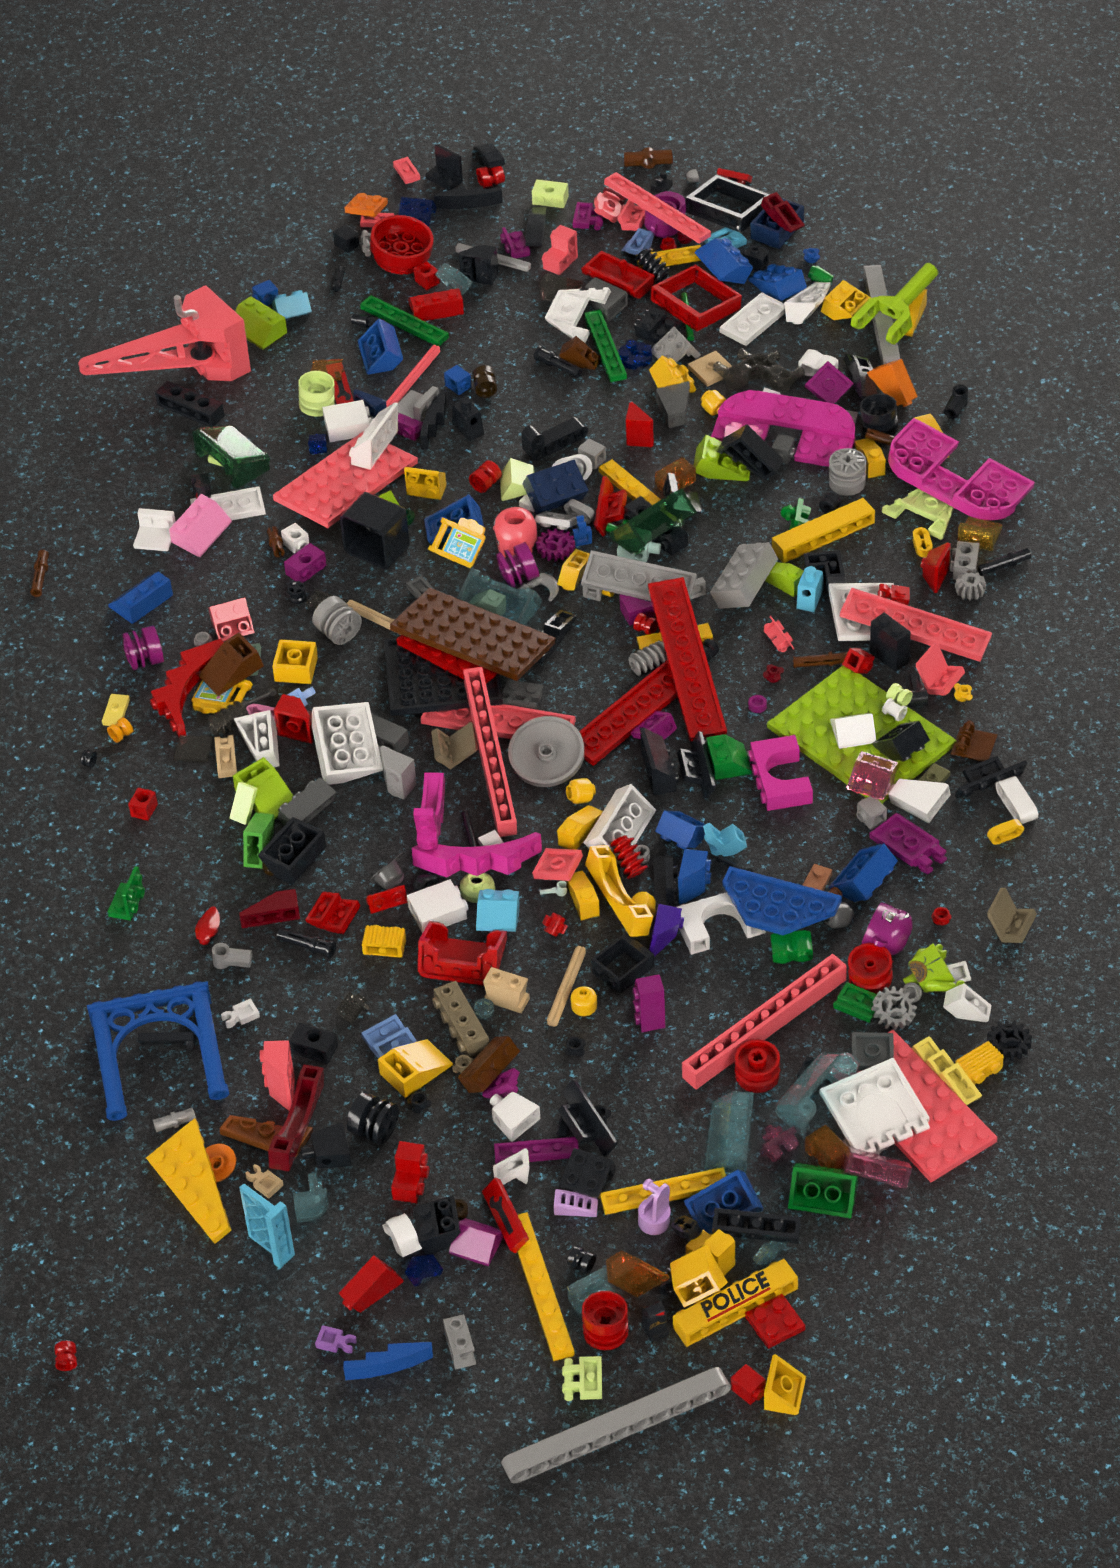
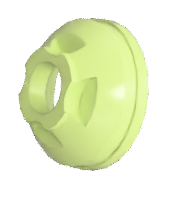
(470, 890)

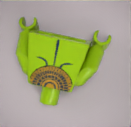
(931, 970)

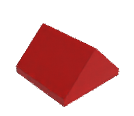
(638, 427)

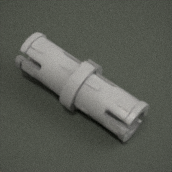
(174, 1119)

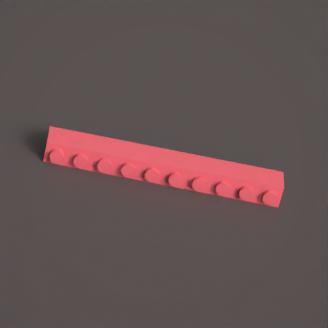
(490, 752)
(764, 1020)

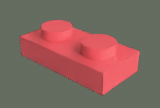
(406, 170)

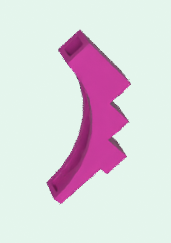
(430, 815)
(477, 860)

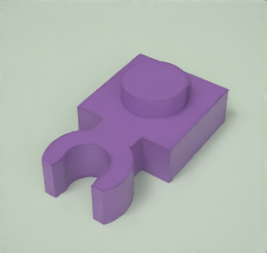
(332, 1339)

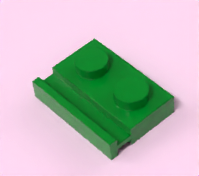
(855, 1002)

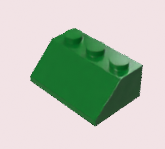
(822, 1190)

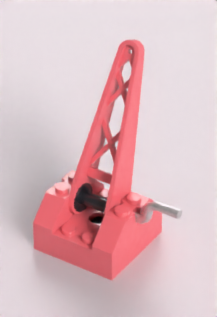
(208, 326)

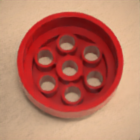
(401, 243)

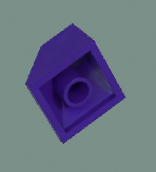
(665, 927)

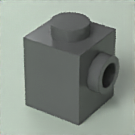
(784, 447)

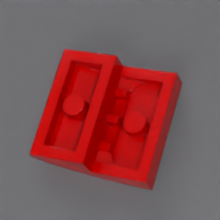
(333, 912)

